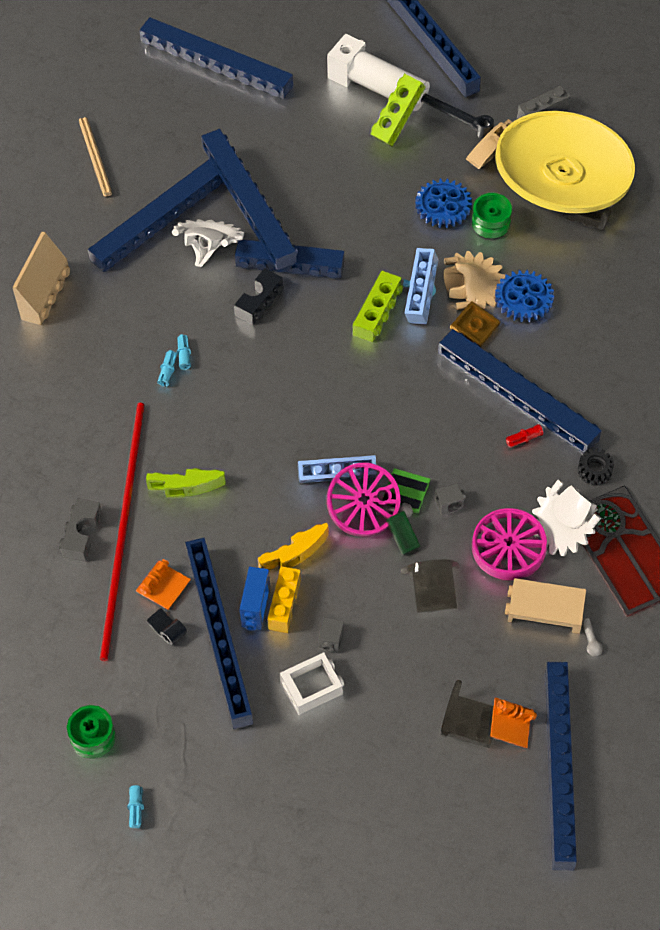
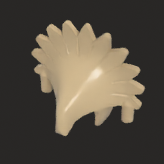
(472, 279)

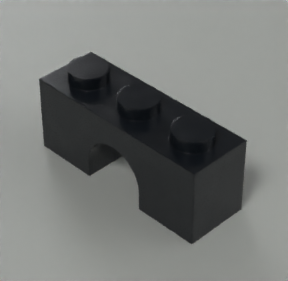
(252, 307)

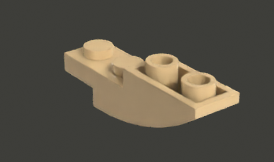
(487, 146)

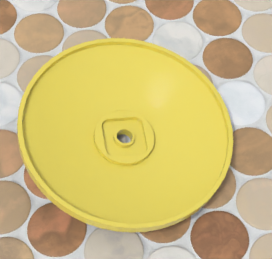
(591, 156)

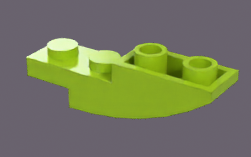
(193, 483)

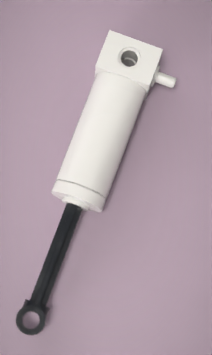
(351, 63)

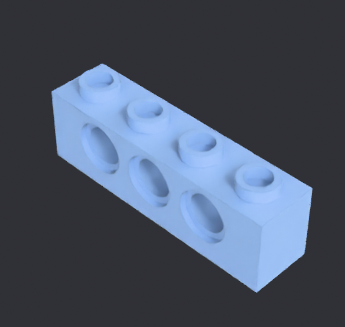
(421, 286)
(326, 469)

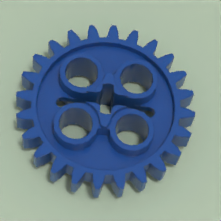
(443, 203)
(522, 290)

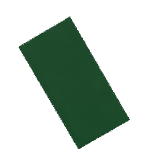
(403, 532)

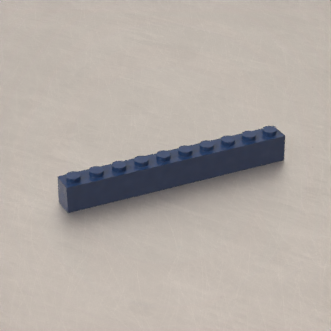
(438, 45)
(216, 58)
(249, 199)
(154, 216)
(519, 391)
(219, 634)
(560, 767)

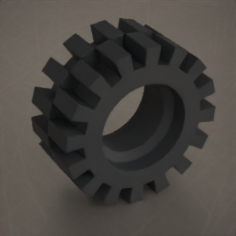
(595, 457)

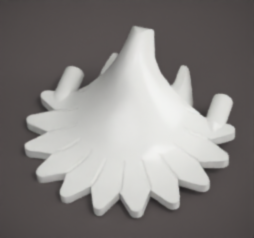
(207, 237)
(565, 518)

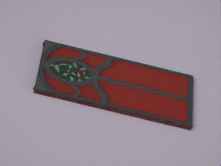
(625, 551)

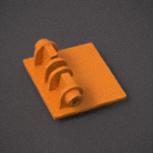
(163, 584)
(511, 722)

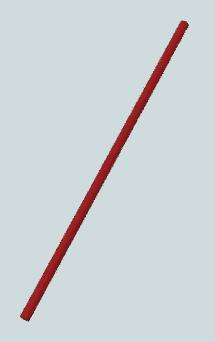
(122, 533)

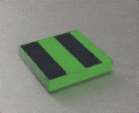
(411, 488)

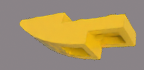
(302, 547)

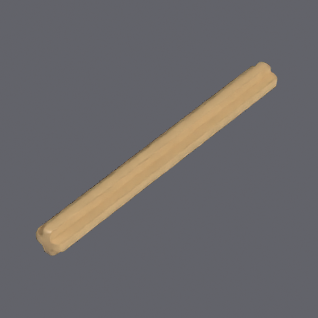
(95, 156)

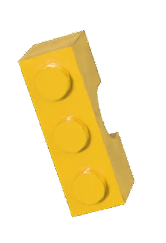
(283, 598)

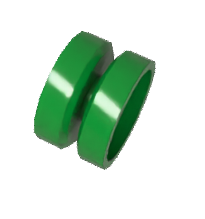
(491, 215)
(91, 731)

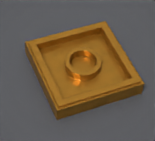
(475, 324)

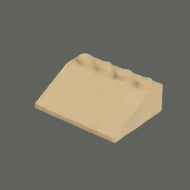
(40, 280)

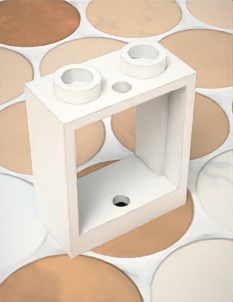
(303, 705)

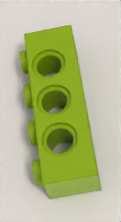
(389, 135)
(377, 306)

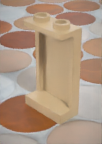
(546, 603)

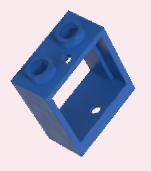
(255, 598)

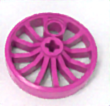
(356, 495)
(515, 540)

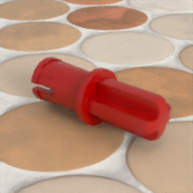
(524, 436)

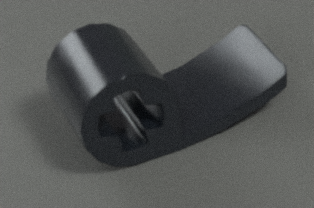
(167, 628)

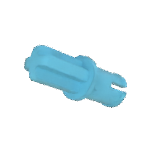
(183, 352)
(167, 368)
(135, 806)

